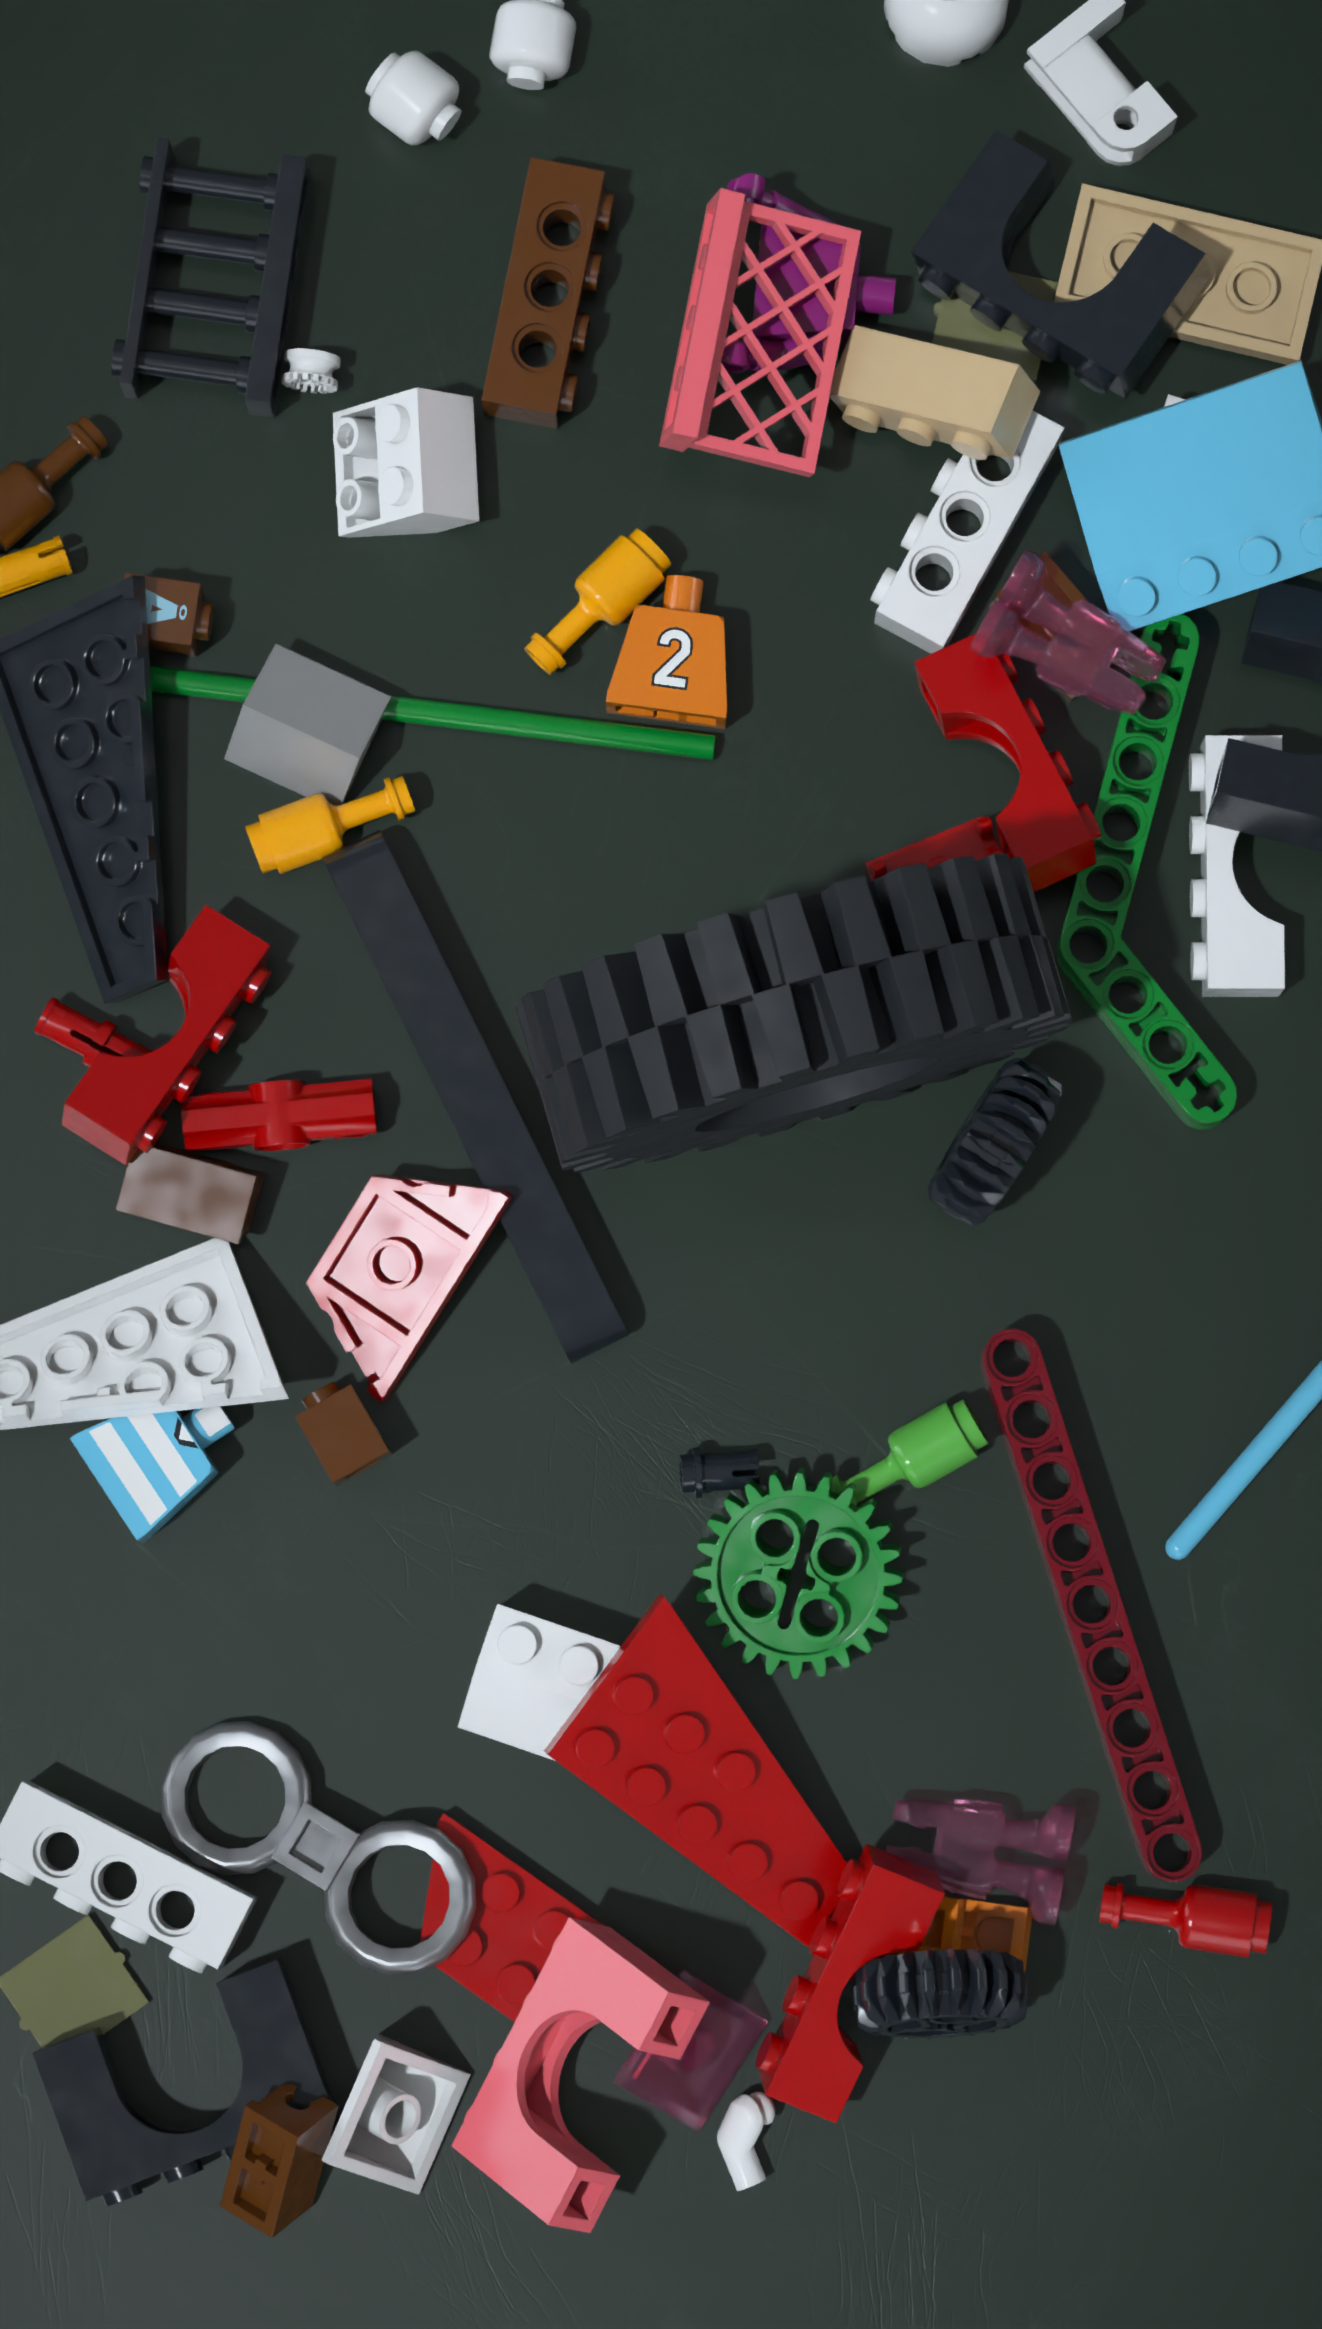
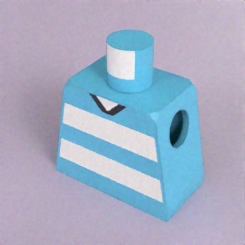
(152, 1462)

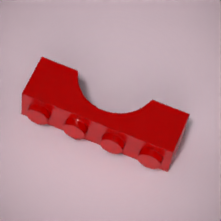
(978, 702)
(124, 1097)
(881, 1911)

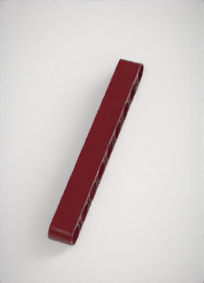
(1087, 1638)

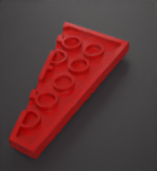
(692, 1769)

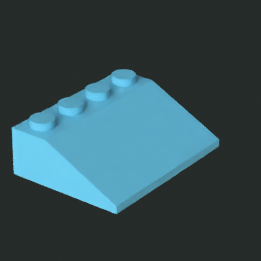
(1202, 496)

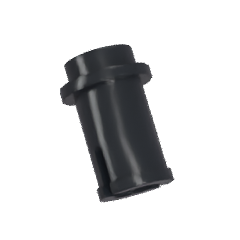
(717, 1471)

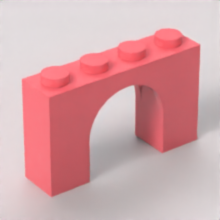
(516, 2119)

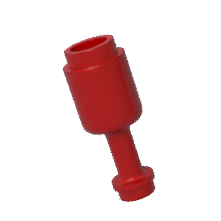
(1203, 1917)

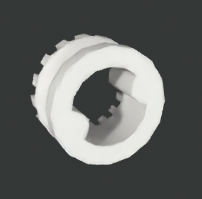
(311, 369)

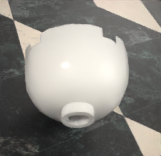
(945, 29)

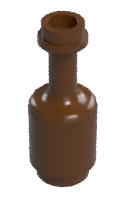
(26, 490)

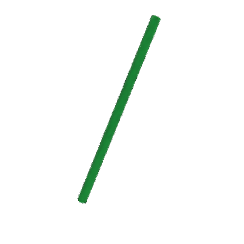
(469, 717)

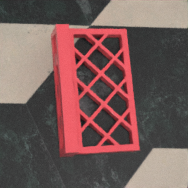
(707, 322)

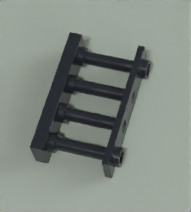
(263, 315)

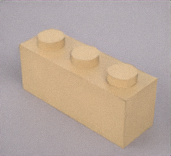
(933, 393)

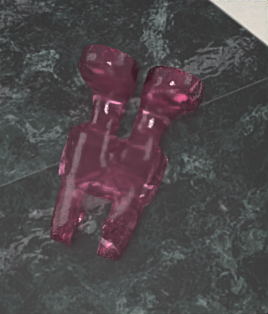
(1080, 652)
(967, 1845)

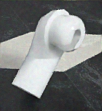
(739, 2134)

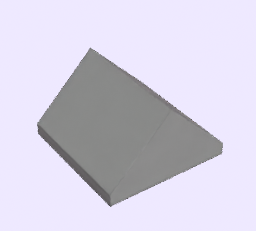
(306, 726)

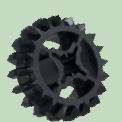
(995, 1141)
(940, 1993)

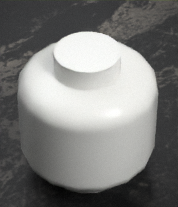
(532, 42)
(413, 97)

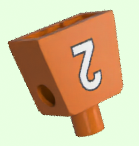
(672, 661)

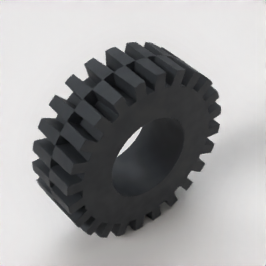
(792, 1011)

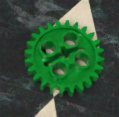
(744, 1556)

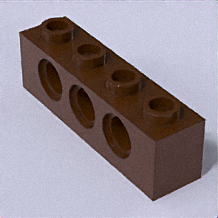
(551, 196)

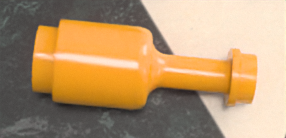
(607, 592)
(315, 828)

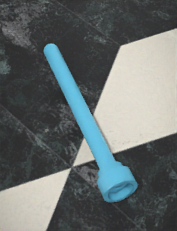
(1246, 1466)

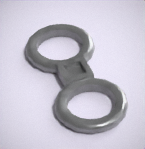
(318, 1847)

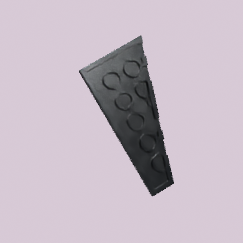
(86, 747)

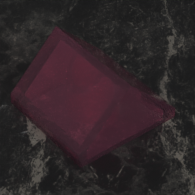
(714, 2054)

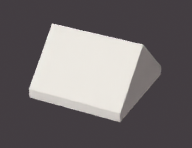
(396, 2115)

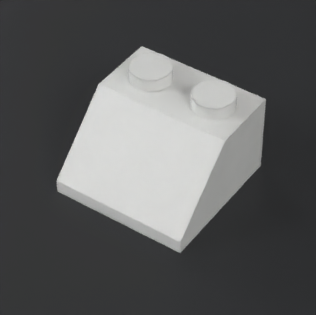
(530, 1679)

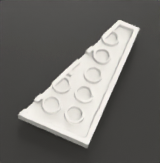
(140, 1346)

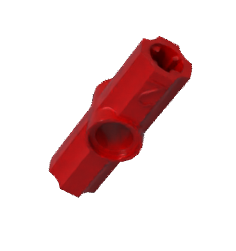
(279, 1115)

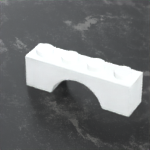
(1239, 946)

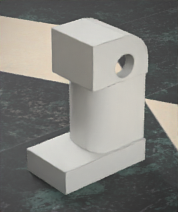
(1094, 90)

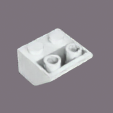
(406, 464)

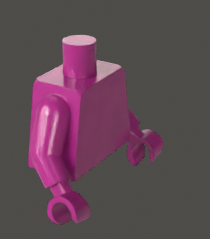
(866, 293)

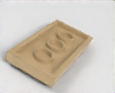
(1257, 284)

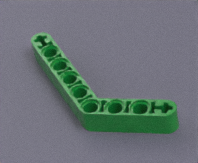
(1122, 862)

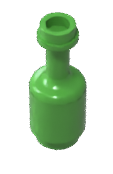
(922, 1451)

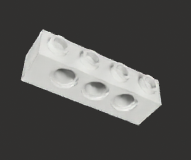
(933, 616)
(218, 1905)

